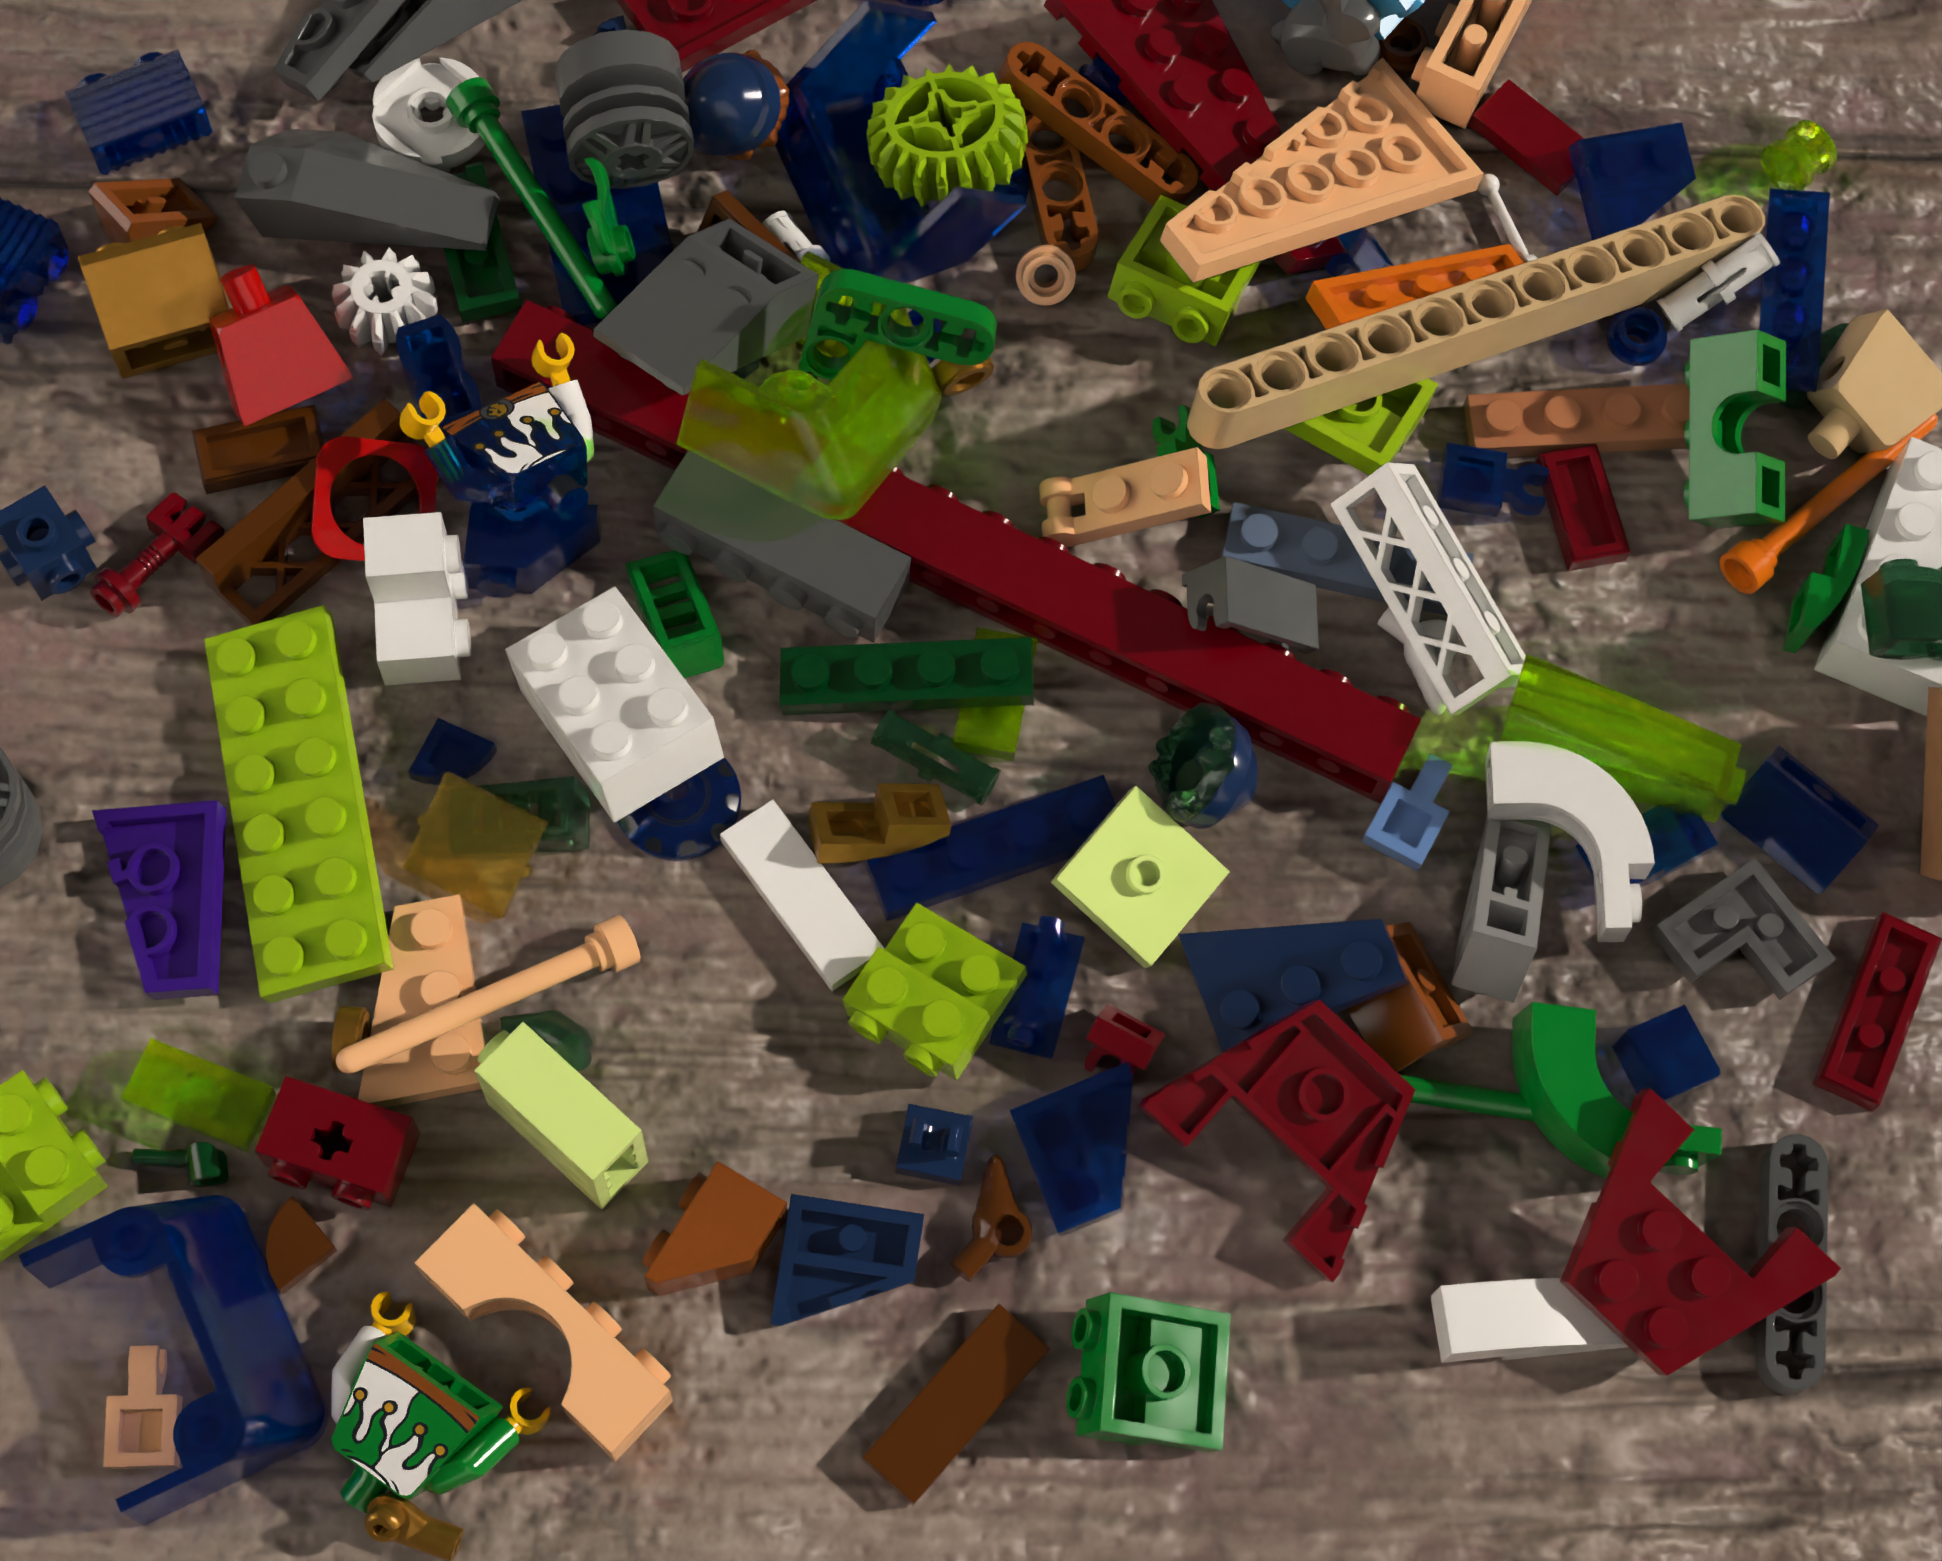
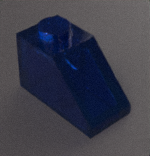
(525, 554)

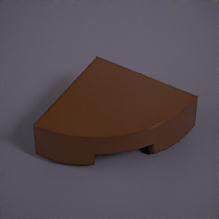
(295, 1245)

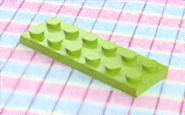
(297, 805)

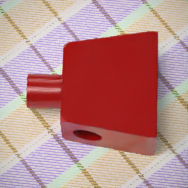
(271, 348)

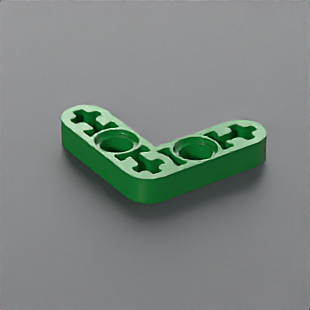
(856, 324)

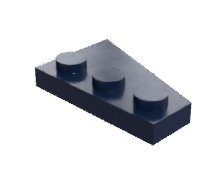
(1270, 971)

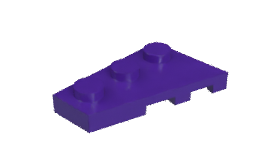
(171, 890)

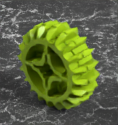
(946, 134)

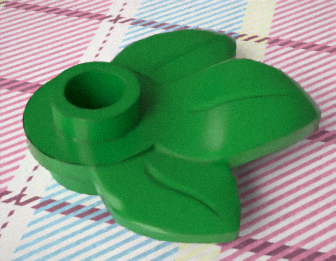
(608, 242)

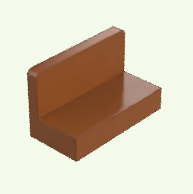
(1415, 1016)

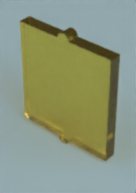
(475, 845)

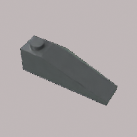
(421, 29)
(359, 193)

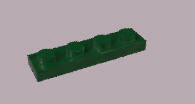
(906, 676)

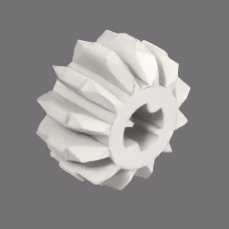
(378, 281)

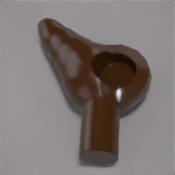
(996, 1223)

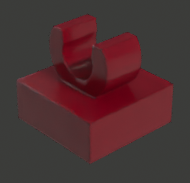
(1122, 1037)

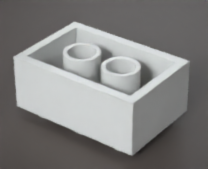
(615, 703)

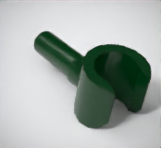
(204, 1162)

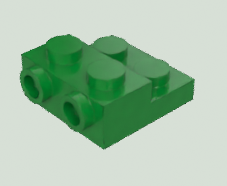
(1150, 1373)

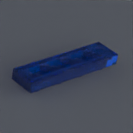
(1795, 288)
(991, 848)

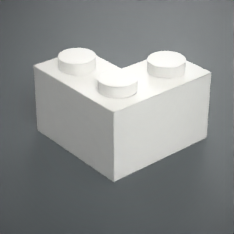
(415, 591)

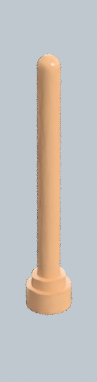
(608, 947)

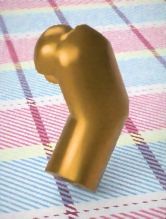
(403, 1522)

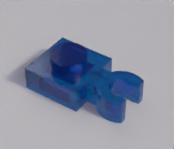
(1479, 482)

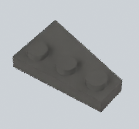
(330, 42)

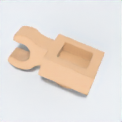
(143, 1421)

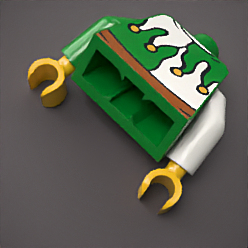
(412, 1417)

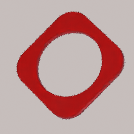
(330, 461)

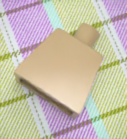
(1873, 387)

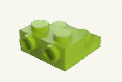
(1157, 287)
(1369, 430)
(933, 993)
(41, 1163)

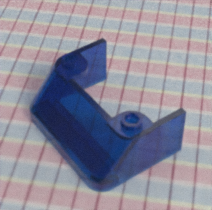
(831, 167)
(263, 1382)

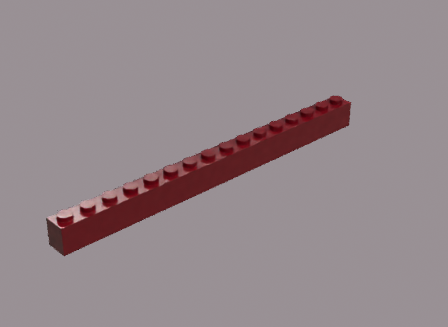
(1030, 584)

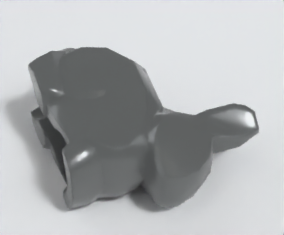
(1330, 36)

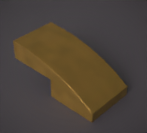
(896, 822)

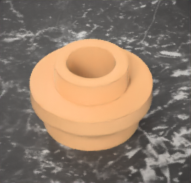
(1050, 292)

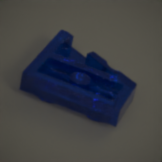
(1630, 175)
(1080, 1147)

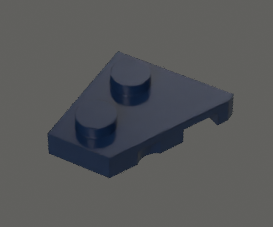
(842, 1255)

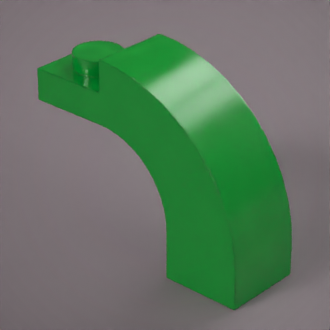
(1569, 1099)

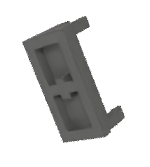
(1254, 602)

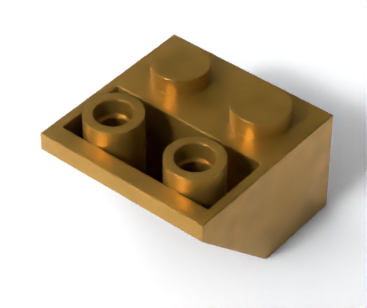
(156, 298)

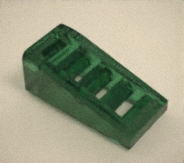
(575, 809)

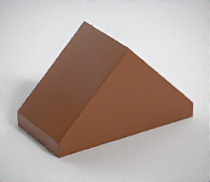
(146, 207)

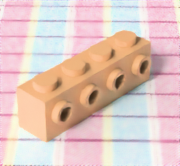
(1466, 56)

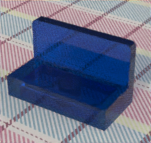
(1800, 820)

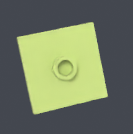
(1140, 877)

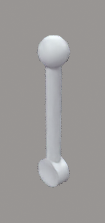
(1489, 187)

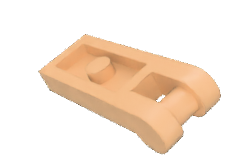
(1126, 498)

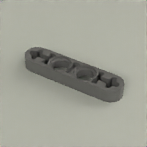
(1814, 1184)

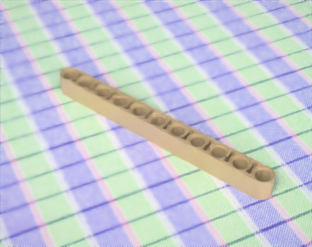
(1464, 323)

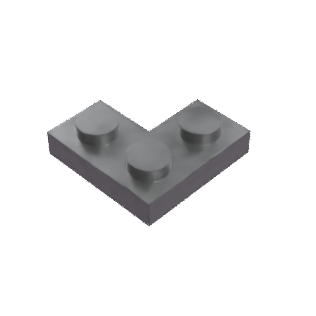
(1749, 916)

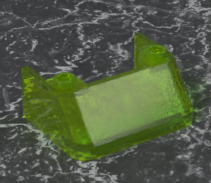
(814, 439)

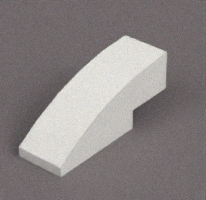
(1515, 1321)

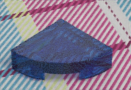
(450, 750)

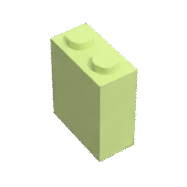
(560, 1113)

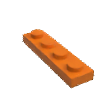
(1372, 291)

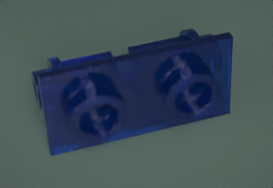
(1039, 1005)

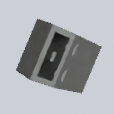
(712, 300)

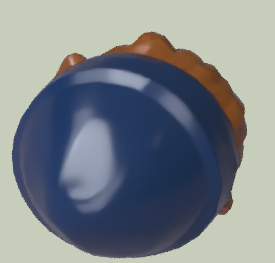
(735, 104)

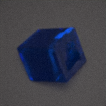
(1666, 1055)

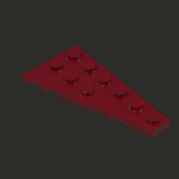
(1189, 86)

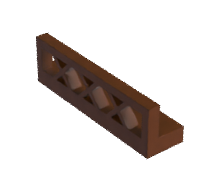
(288, 514)

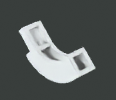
(1588, 804)

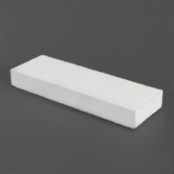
(801, 894)

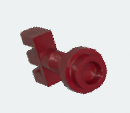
(117, 591)

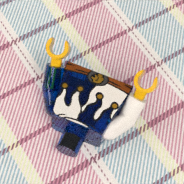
(518, 451)

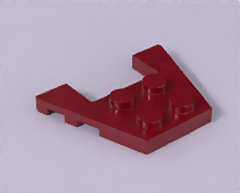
(1315, 1095)
(1657, 1273)

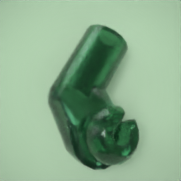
(559, 1032)

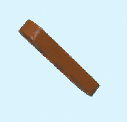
(1103, 119)
(1066, 166)

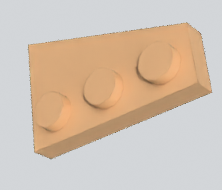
(429, 970)

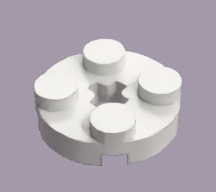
(400, 123)

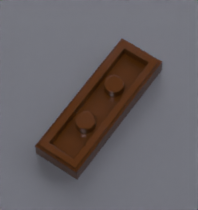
(955, 1404)

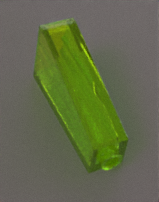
(1640, 746)

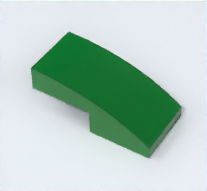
(1824, 591)

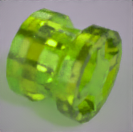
(1800, 156)

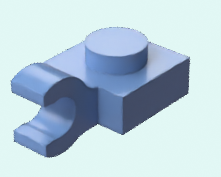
(1409, 818)

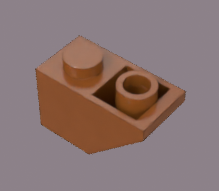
(718, 1237)

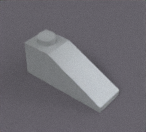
(1503, 908)

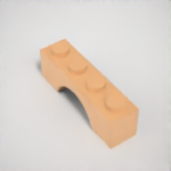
(486, 1272)

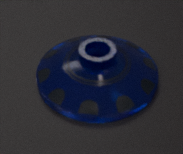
(691, 824)

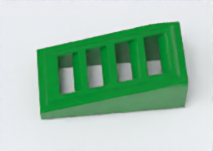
(691, 647)

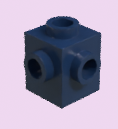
(45, 544)

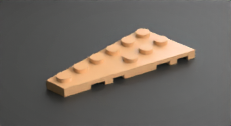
(1329, 174)

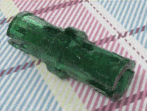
(897, 737)

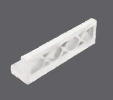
(1450, 574)

